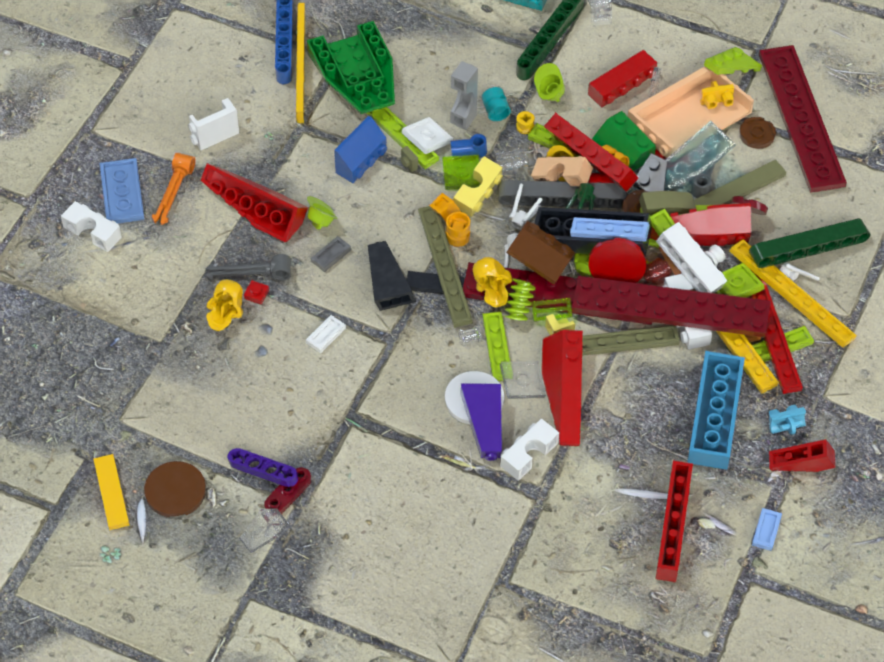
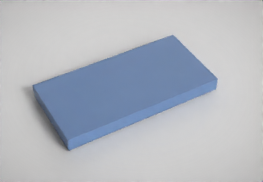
(122, 191)

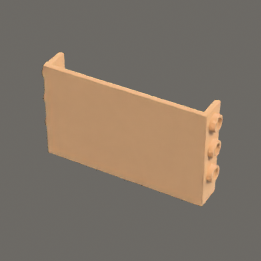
(677, 112)

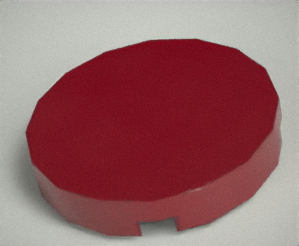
(756, 206)

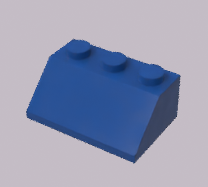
(360, 150)

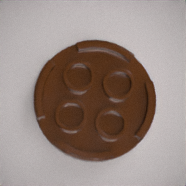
(175, 489)

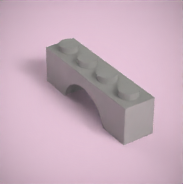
(465, 81)

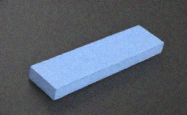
(609, 229)

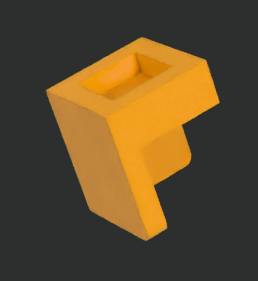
(444, 206)

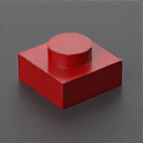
(256, 292)

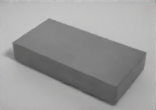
(331, 254)

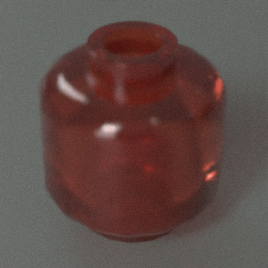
(657, 271)

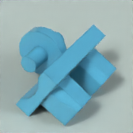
(787, 420)

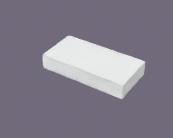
(325, 334)

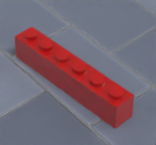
(594, 153)
(674, 521)

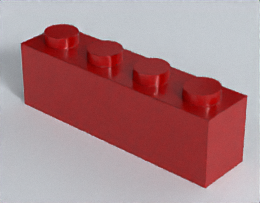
(622, 78)

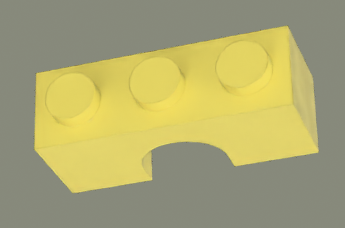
(470, 199)

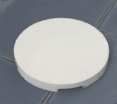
(453, 397)

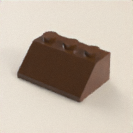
(540, 252)

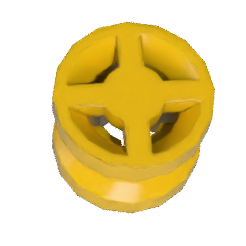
(525, 122)

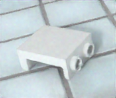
(214, 127)

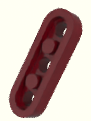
(286, 498)

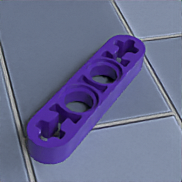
(264, 465)

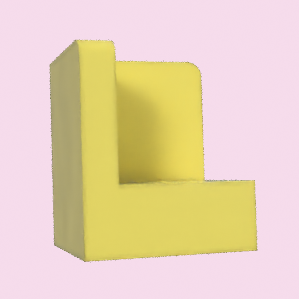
(554, 326)

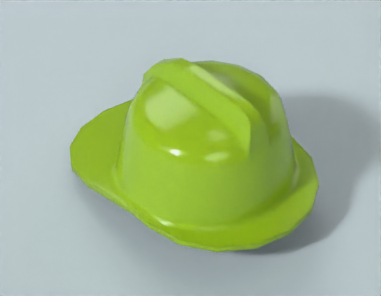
(549, 82)
(319, 213)

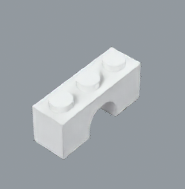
(80, 217)
(538, 437)

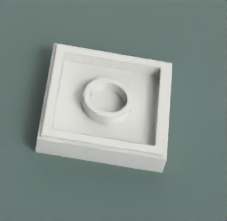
(427, 135)

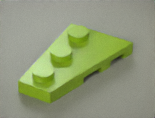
(730, 61)

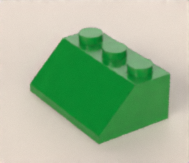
(626, 138)

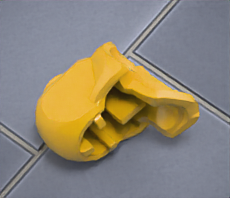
(492, 279)
(225, 304)

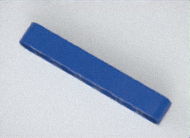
(284, 41)

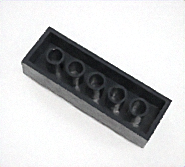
(559, 223)

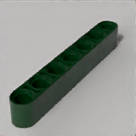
(547, 38)
(809, 243)

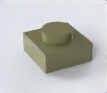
(409, 159)

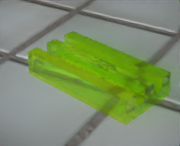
(549, 302)

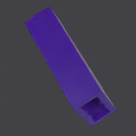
(484, 415)

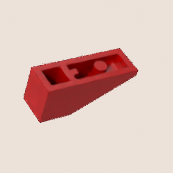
(805, 457)

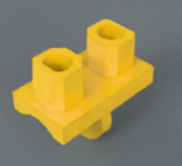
(714, 94)

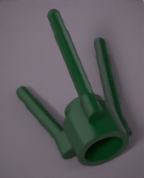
(584, 194)

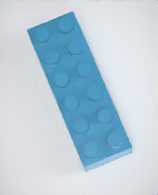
(716, 410)

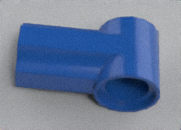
(474, 146)

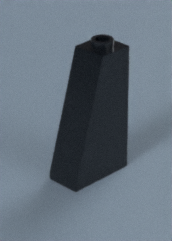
(388, 281)

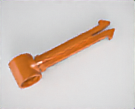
(181, 166)

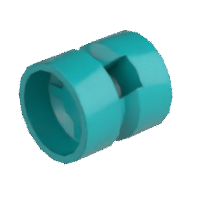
(496, 104)

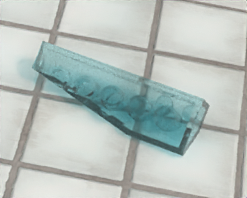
(696, 155)

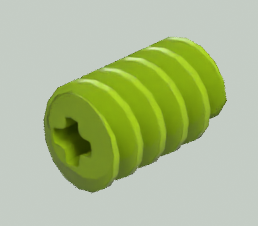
(520, 300)

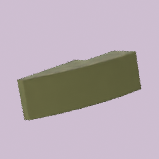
(670, 200)

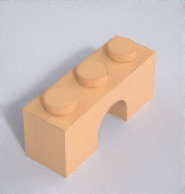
(573, 169)

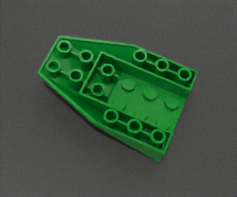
(357, 67)

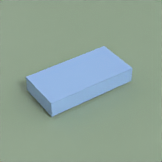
(766, 529)

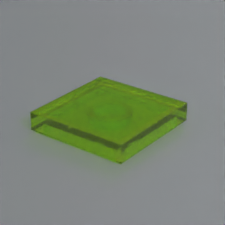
(459, 171)

